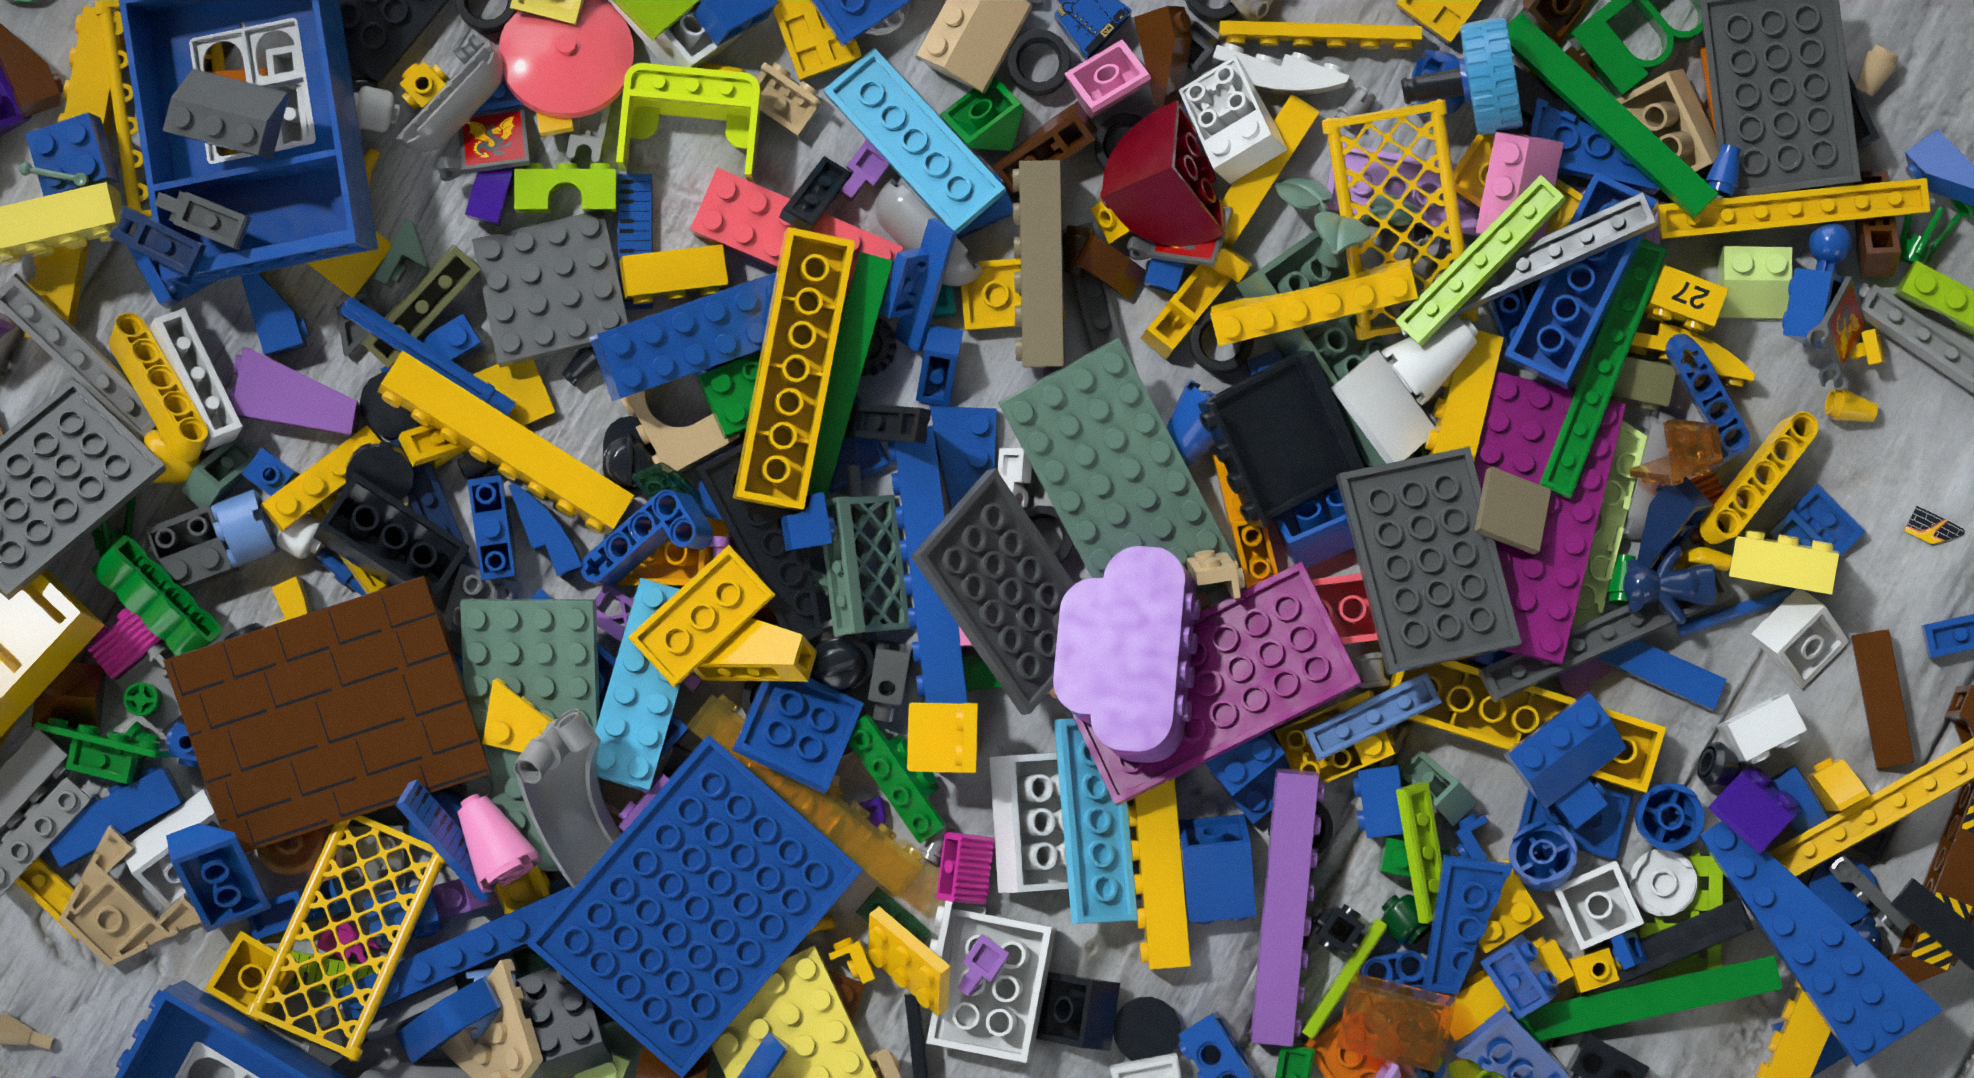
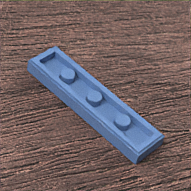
(1372, 716)

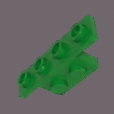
(102, 755)
(903, 789)

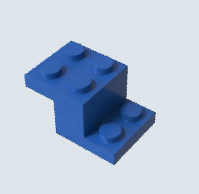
(1249, 774)

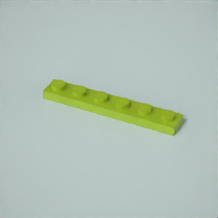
(1480, 261)

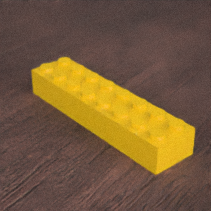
(794, 369)
(1473, 715)

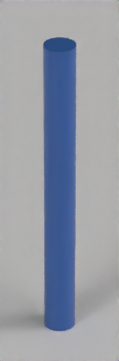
(1734, 611)

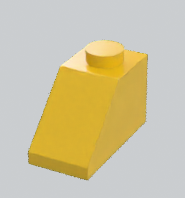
(1837, 784)

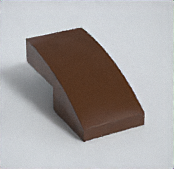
(1110, 266)

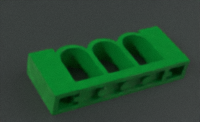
(1611, 58)

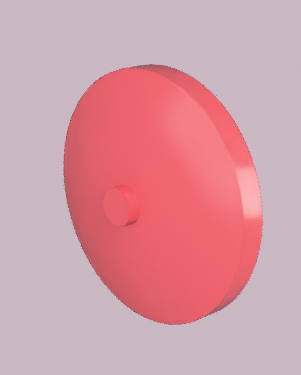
(567, 66)

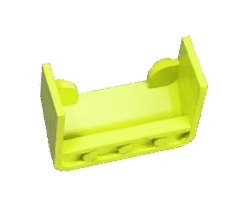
(691, 93)

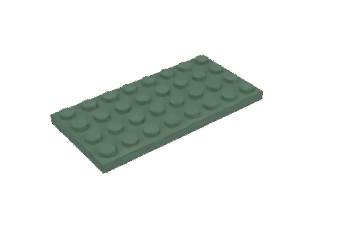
(1111, 463)
(541, 653)

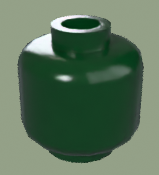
(1402, 920)

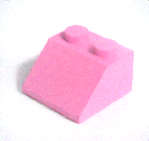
(1107, 78)

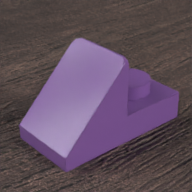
(456, 898)

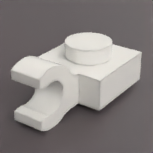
(1015, 471)

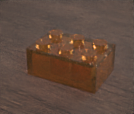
(1396, 1022)

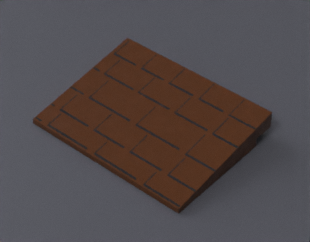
(328, 714)

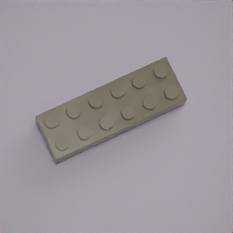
(1041, 264)

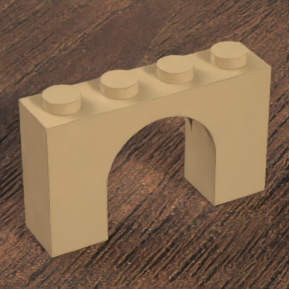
(677, 446)

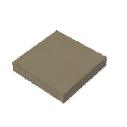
(1512, 510)

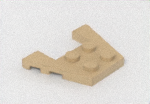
(112, 918)
(508, 1044)

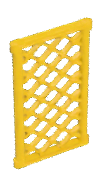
(105, 10)
(1331, 127)
(297, 922)

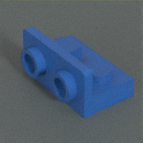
(1521, 976)

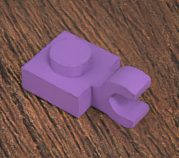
(866, 167)
(984, 961)

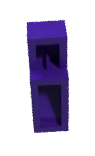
(490, 195)

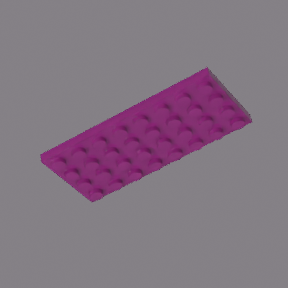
(1519, 439)
(1253, 669)

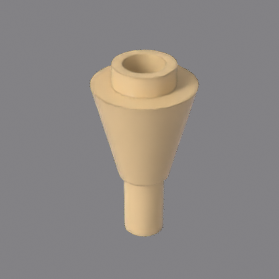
(17, 1033)

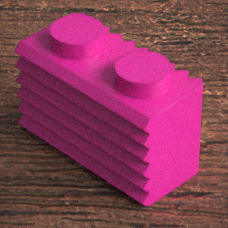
(122, 644)
(965, 868)

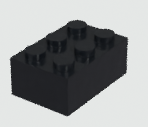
(564, 1023)

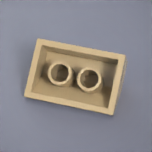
(973, 39)
(1676, 117)

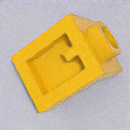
(523, 891)
(859, 963)

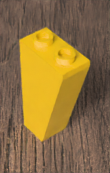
(760, 654)

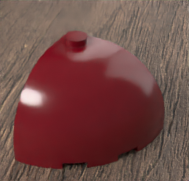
(1162, 182)

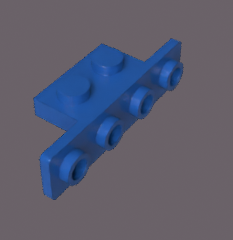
(917, 284)

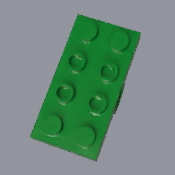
(730, 393)

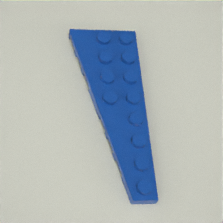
(1843, 975)

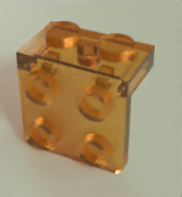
(1691, 451)

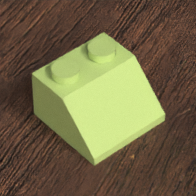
(1755, 281)

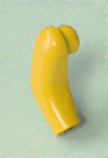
(1704, 555)

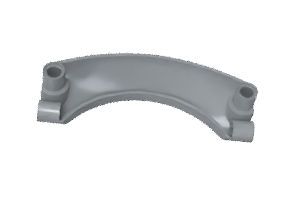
(564, 794)

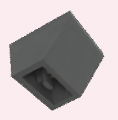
(190, 548)

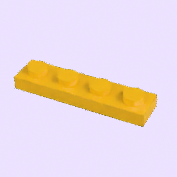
(315, 483)

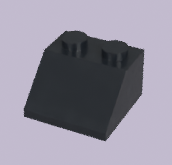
(1078, 1011)

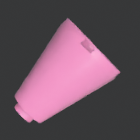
(494, 844)

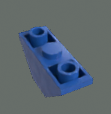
(492, 527)

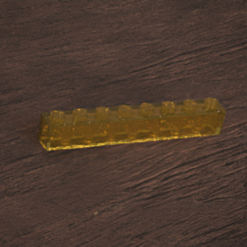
(839, 822)

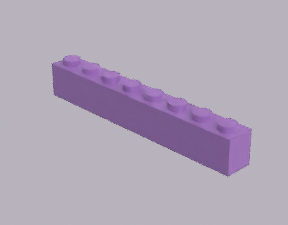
(1284, 907)

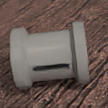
(1372, 670)

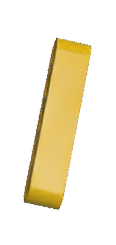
(1250, 190)
(158, 387)
(1746, 483)

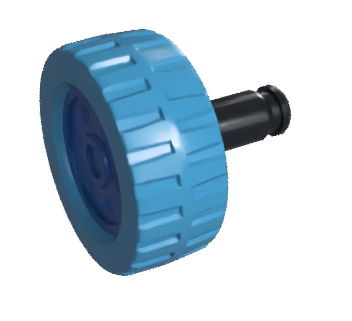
(1483, 78)

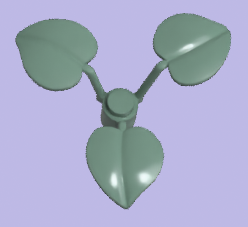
(1336, 230)

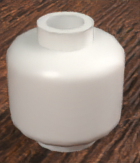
(375, 109)
(299, 538)

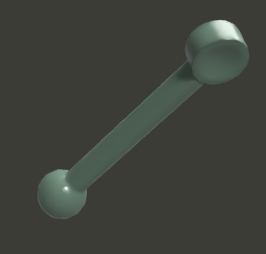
(79, 179)

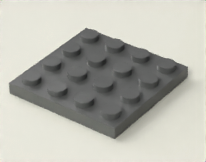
(549, 287)

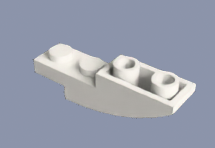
(1294, 75)

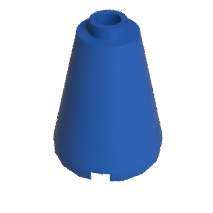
(1186, 426)

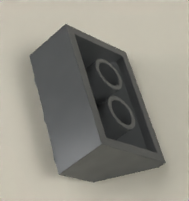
(227, 113)

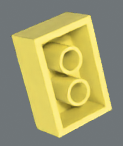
(1784, 561)

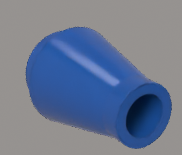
(1725, 171)

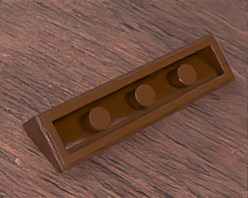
(1882, 698)

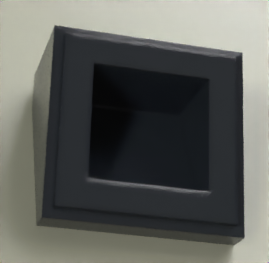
(1202, 46)

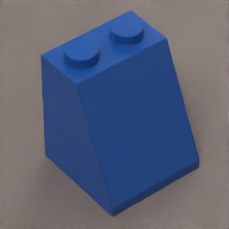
(1217, 869)

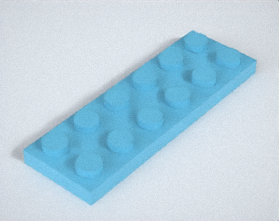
(914, 141)
(635, 703)
(1094, 836)

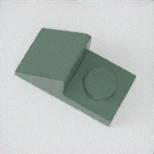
(405, 246)

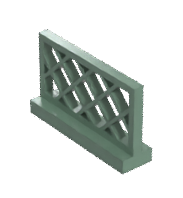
(845, 566)

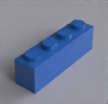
(125, 809)

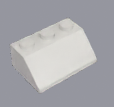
(150, 856)

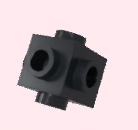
(1353, 929)

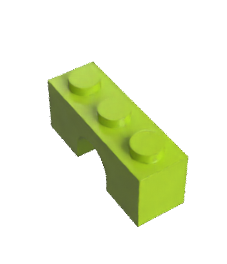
(536, 187)
(1937, 292)

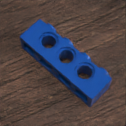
(1215, 1032)

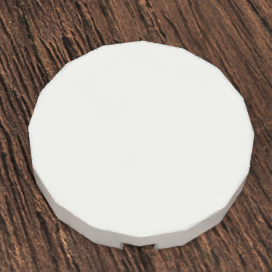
(1663, 882)

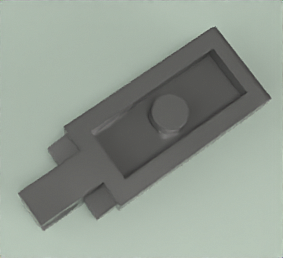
(205, 218)
(1867, 892)

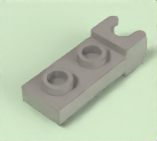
(589, 133)

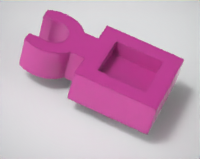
(347, 934)

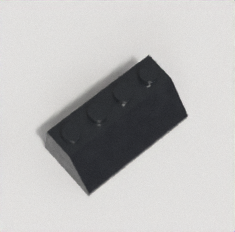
(388, 537)

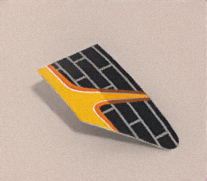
(1932, 527)

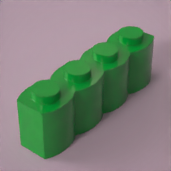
(153, 596)

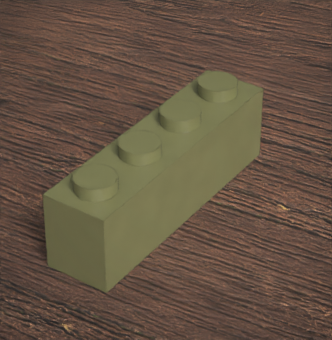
(425, 300)
(1638, 380)

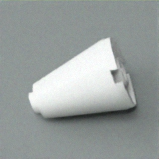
(1429, 366)

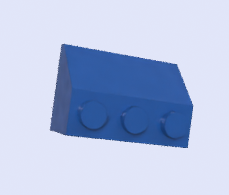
(1315, 528)
(1566, 750)
(216, 875)

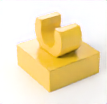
(1871, 348)

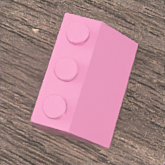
(1512, 168)

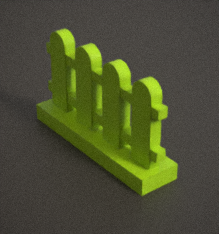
(1703, 901)

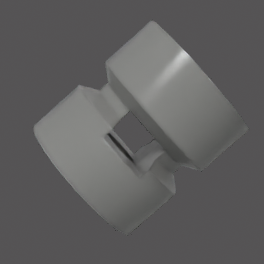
(1407, 251)

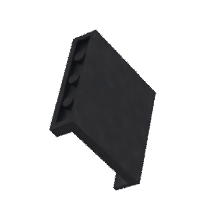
(1279, 437)

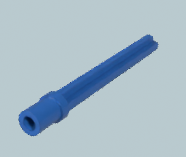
(404, 341)

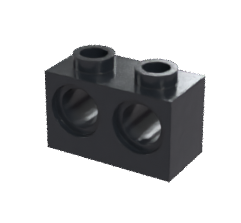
(1610, 1060)

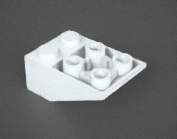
(1232, 120)

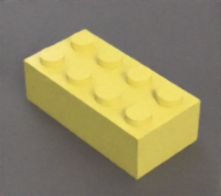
(58, 221)

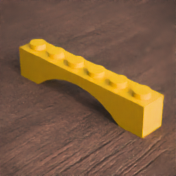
(1289, 310)

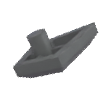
(350, 332)

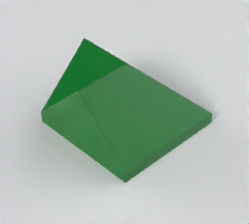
(987, 118)

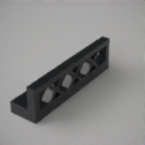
(1690, 938)

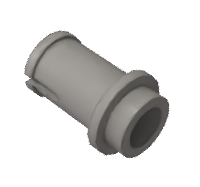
(1356, 104)
(933, 847)

